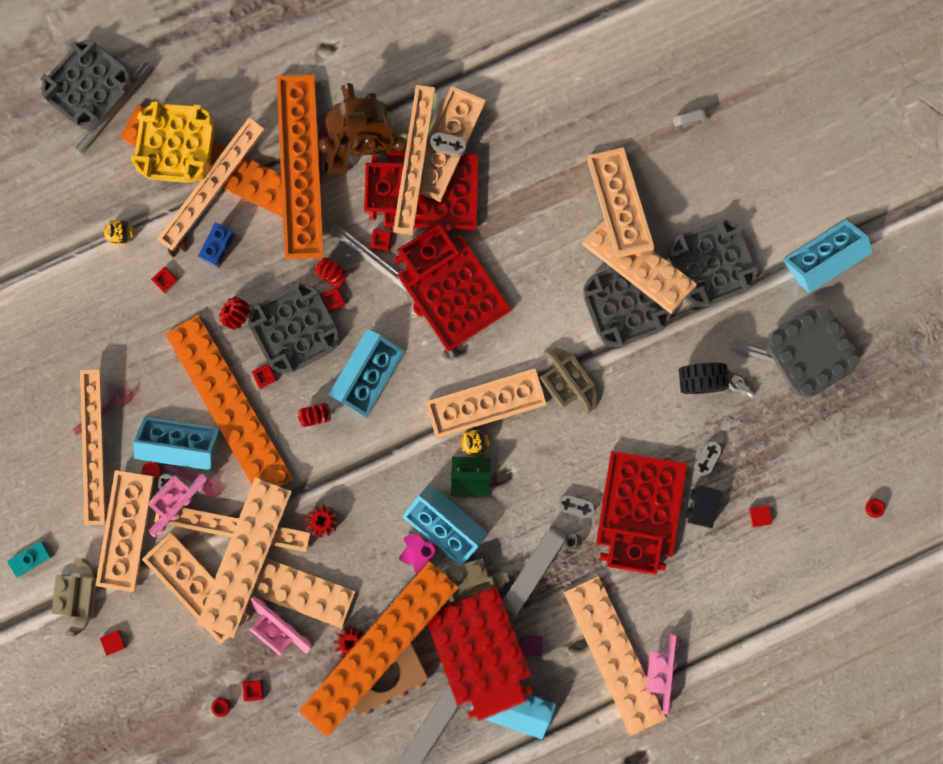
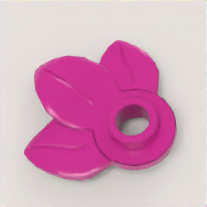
(415, 552)

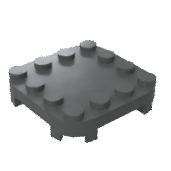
(87, 85)
(715, 261)
(622, 310)
(293, 329)
(812, 351)

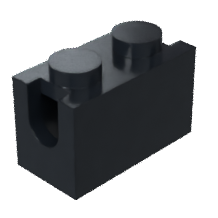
(703, 506)

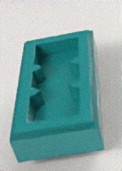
(29, 559)

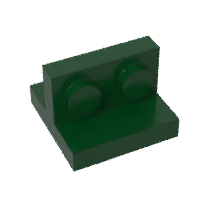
(470, 476)

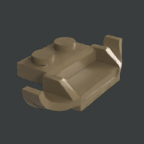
(568, 380)
(473, 579)
(75, 596)

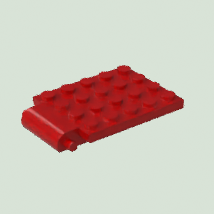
(456, 208)
(449, 286)
(640, 511)
(481, 654)

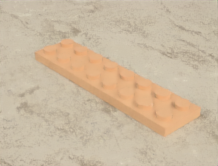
(244, 557)
(614, 655)

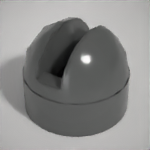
(573, 541)

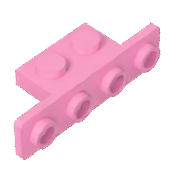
(171, 499)
(274, 630)
(660, 673)

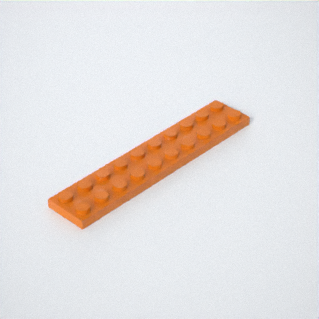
(299, 167)
(248, 181)
(228, 403)
(378, 649)

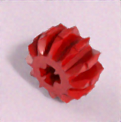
(331, 272)
(234, 313)
(314, 415)
(315, 518)
(348, 636)

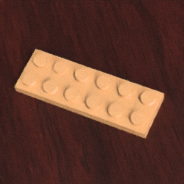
(455, 118)
(620, 202)
(644, 270)
(485, 403)
(125, 531)
(184, 577)
(303, 592)

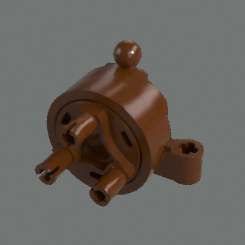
(357, 129)

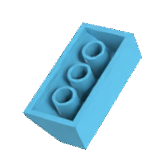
(828, 255)
(366, 372)
(176, 443)
(445, 524)
(528, 717)

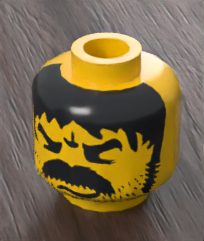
(119, 232)
(474, 441)

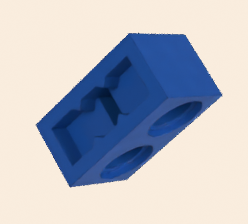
(216, 245)

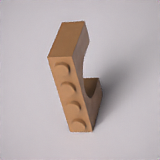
(411, 676)

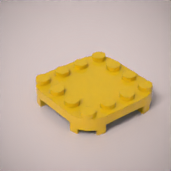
(174, 142)

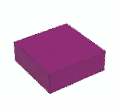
(532, 645)

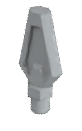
(738, 384)

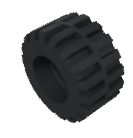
(704, 378)

